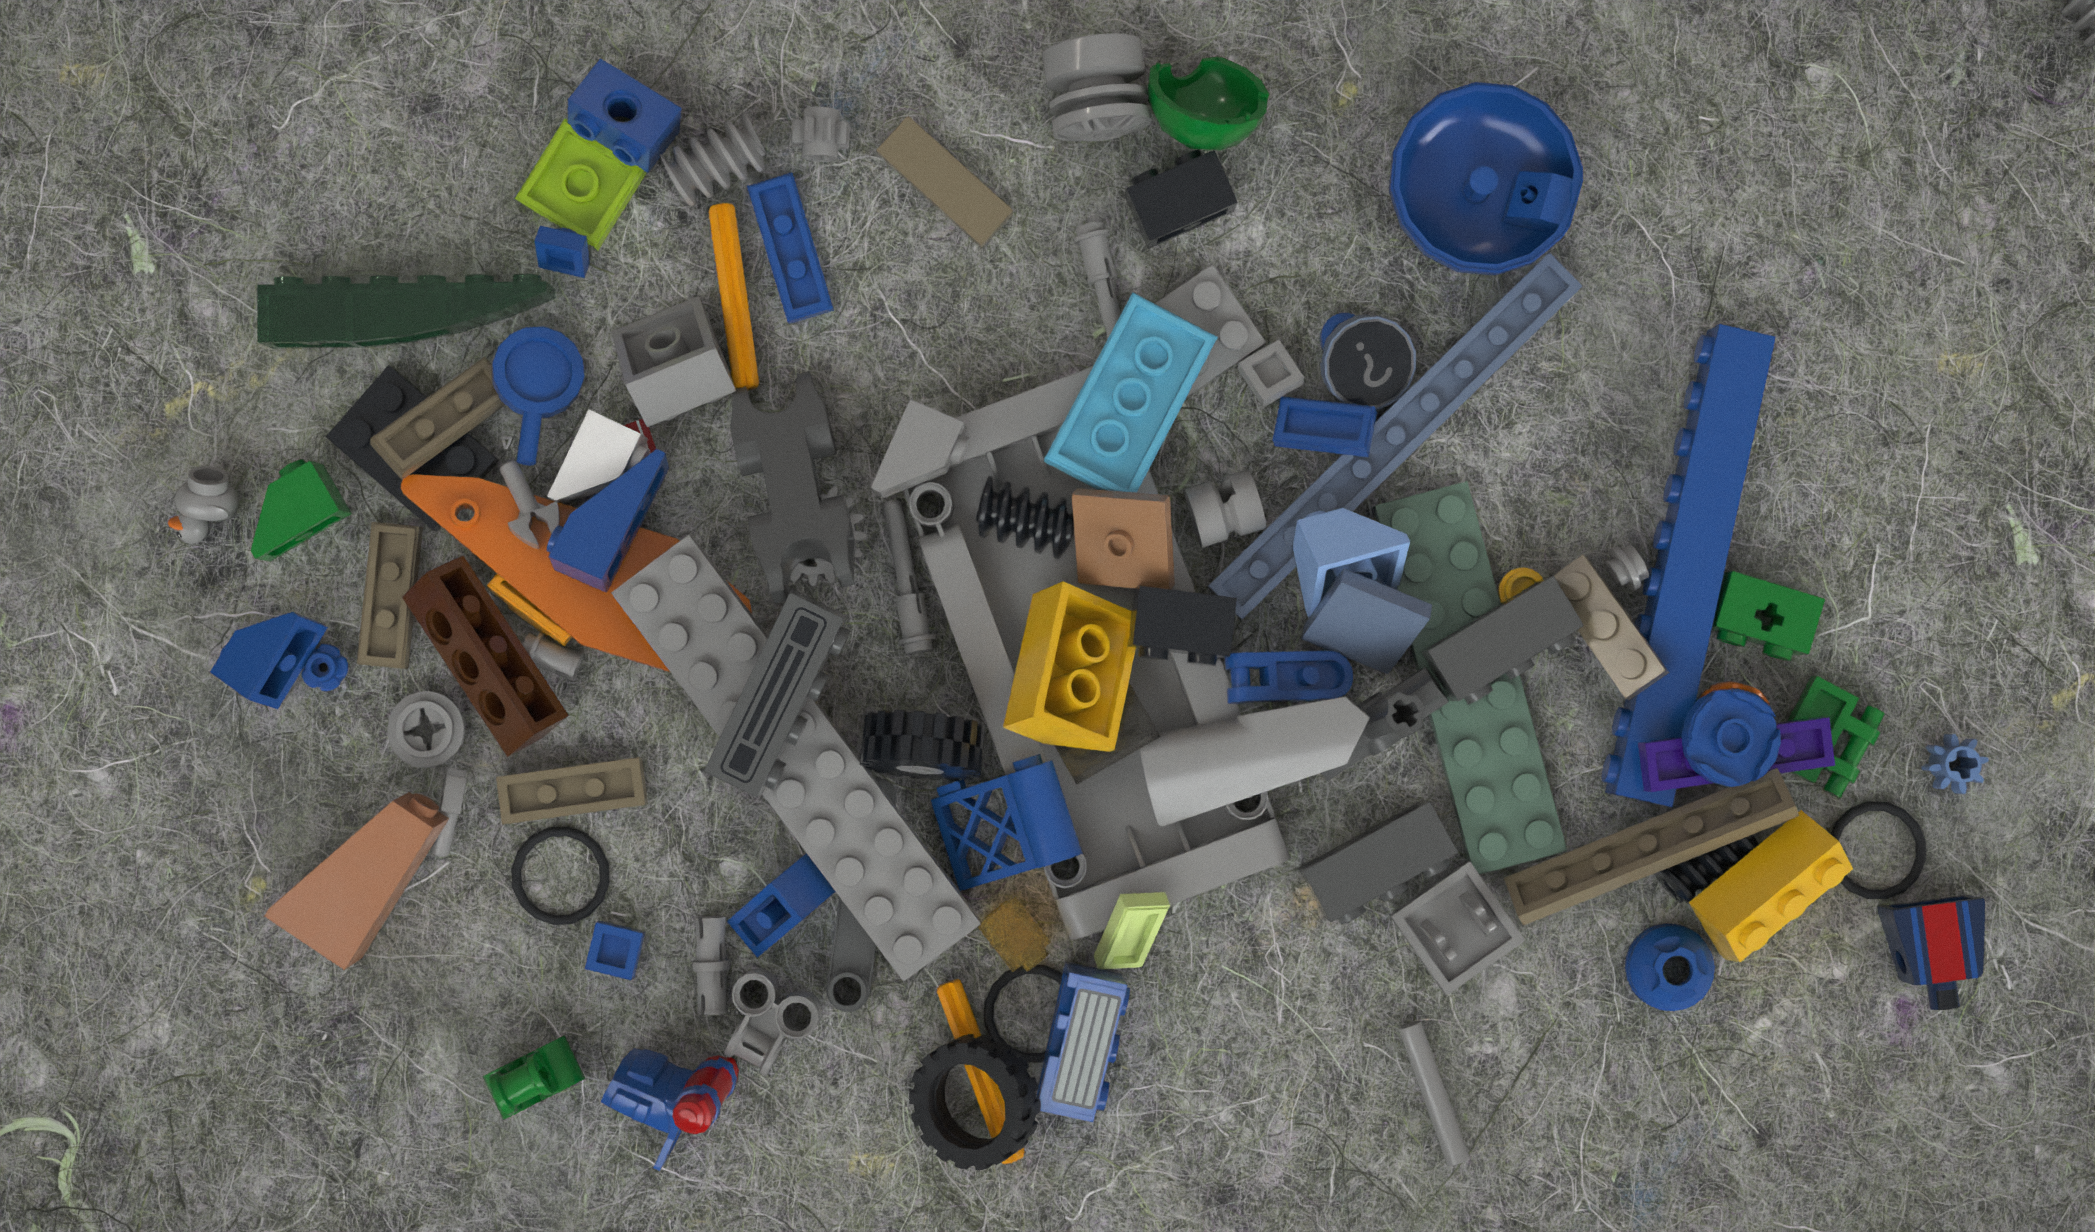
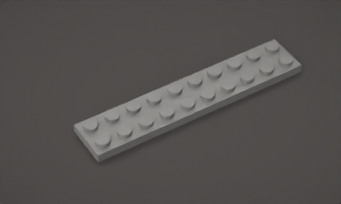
(824, 792)

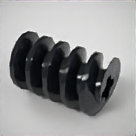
(1025, 518)
(1697, 873)

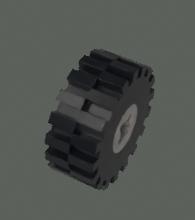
(922, 745)

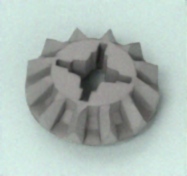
(409, 715)

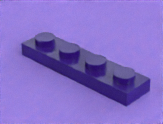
(1803, 747)

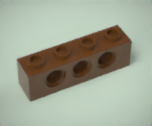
(484, 655)

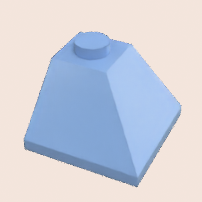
(1345, 540)

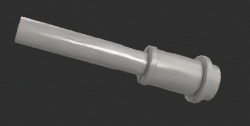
(1099, 269)
(910, 603)

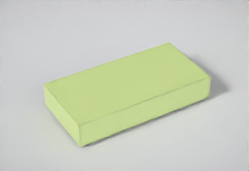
(1131, 930)

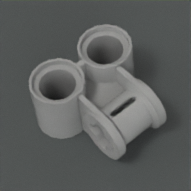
(765, 1025)

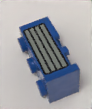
(1082, 1041)

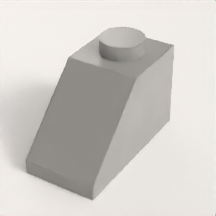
(920, 449)

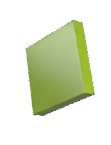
(580, 185)

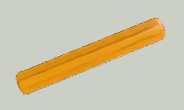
(733, 296)
(986, 1090)

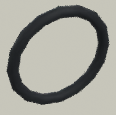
(1916, 833)
(517, 879)
(993, 994)

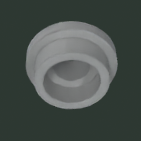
(1627, 567)

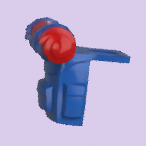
(670, 1096)

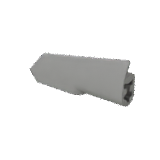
(1244, 756)

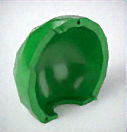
(1210, 106)

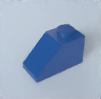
(268, 657)
(781, 905)

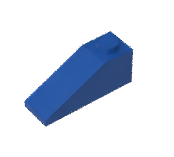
(604, 527)

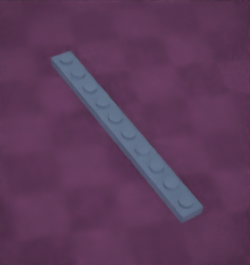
(1403, 427)

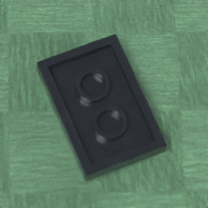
(377, 408)

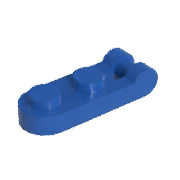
(1288, 676)

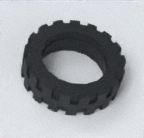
(934, 1116)

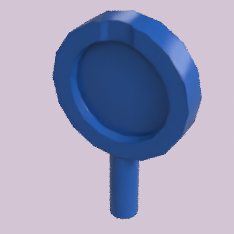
(538, 377)

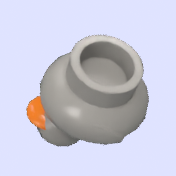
(201, 500)

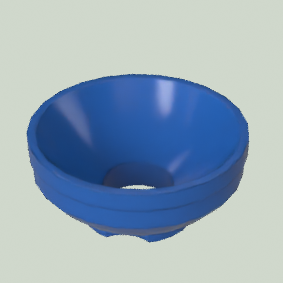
(1646, 962)

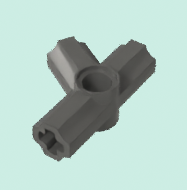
(1395, 715)

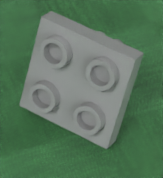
(1457, 927)

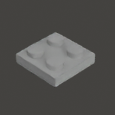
(1213, 307)

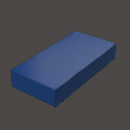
(1324, 426)

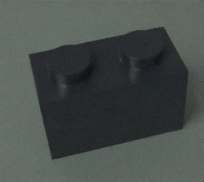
(1180, 197)
(1181, 624)

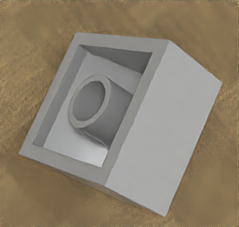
(672, 362)

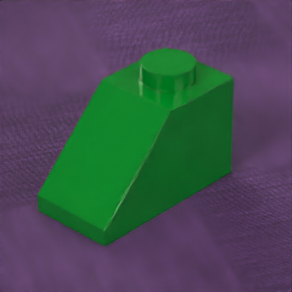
(297, 509)

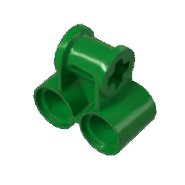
(534, 1077)

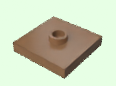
(1123, 538)

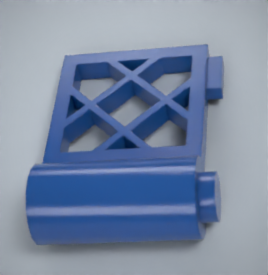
(1034, 808)

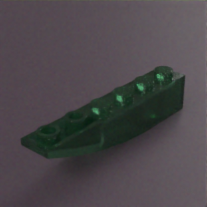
(387, 311)

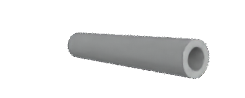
(1434, 1093)

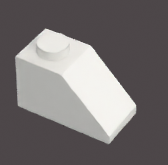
(597, 458)

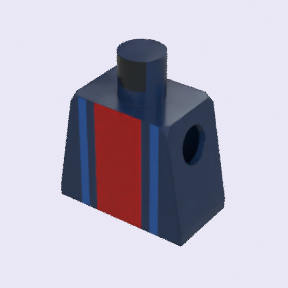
(1936, 944)

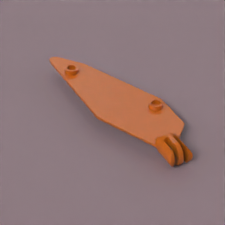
(578, 608)

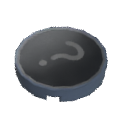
(1368, 361)

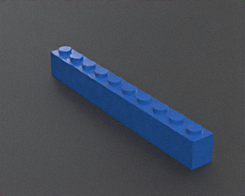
(1692, 544)

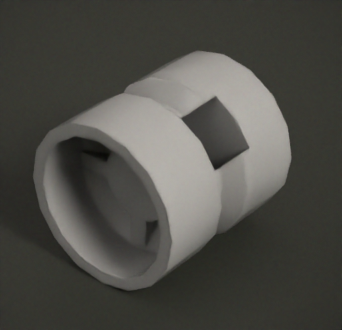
(1225, 508)

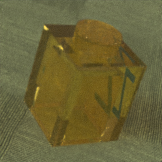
(1016, 934)

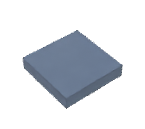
(1366, 621)

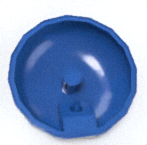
(1485, 178)

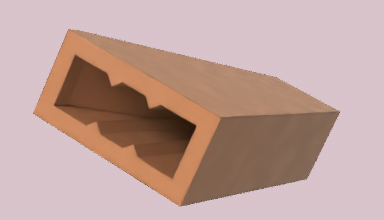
(358, 885)

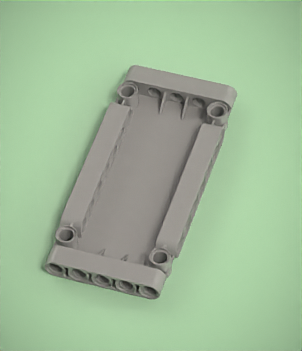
(987, 603)

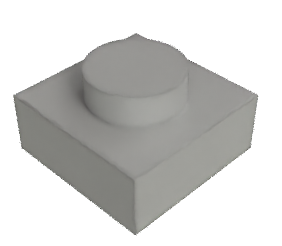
(1271, 373)

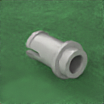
(553, 656)

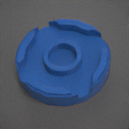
(1730, 737)

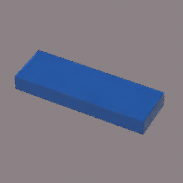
(790, 248)

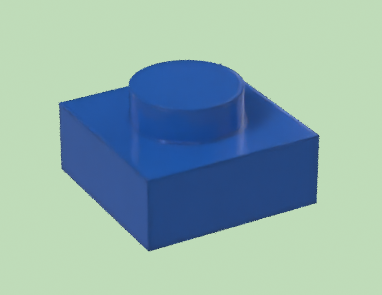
(562, 251)
(615, 950)

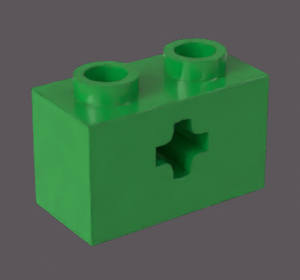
(1791, 612)

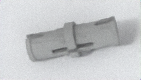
(711, 965)

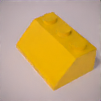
(1071, 670)
(1770, 887)

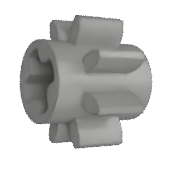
(820, 134)

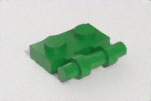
(1827, 700)

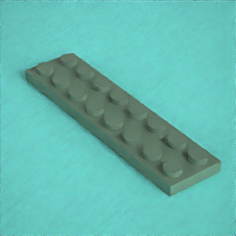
(1491, 744)

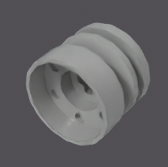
(1095, 81)

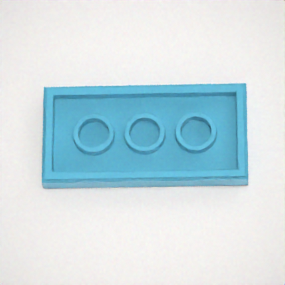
(1130, 397)

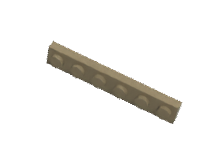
(1650, 847)

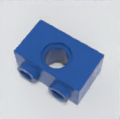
(612, 93)

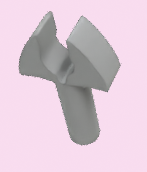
(527, 505)
(450, 806)

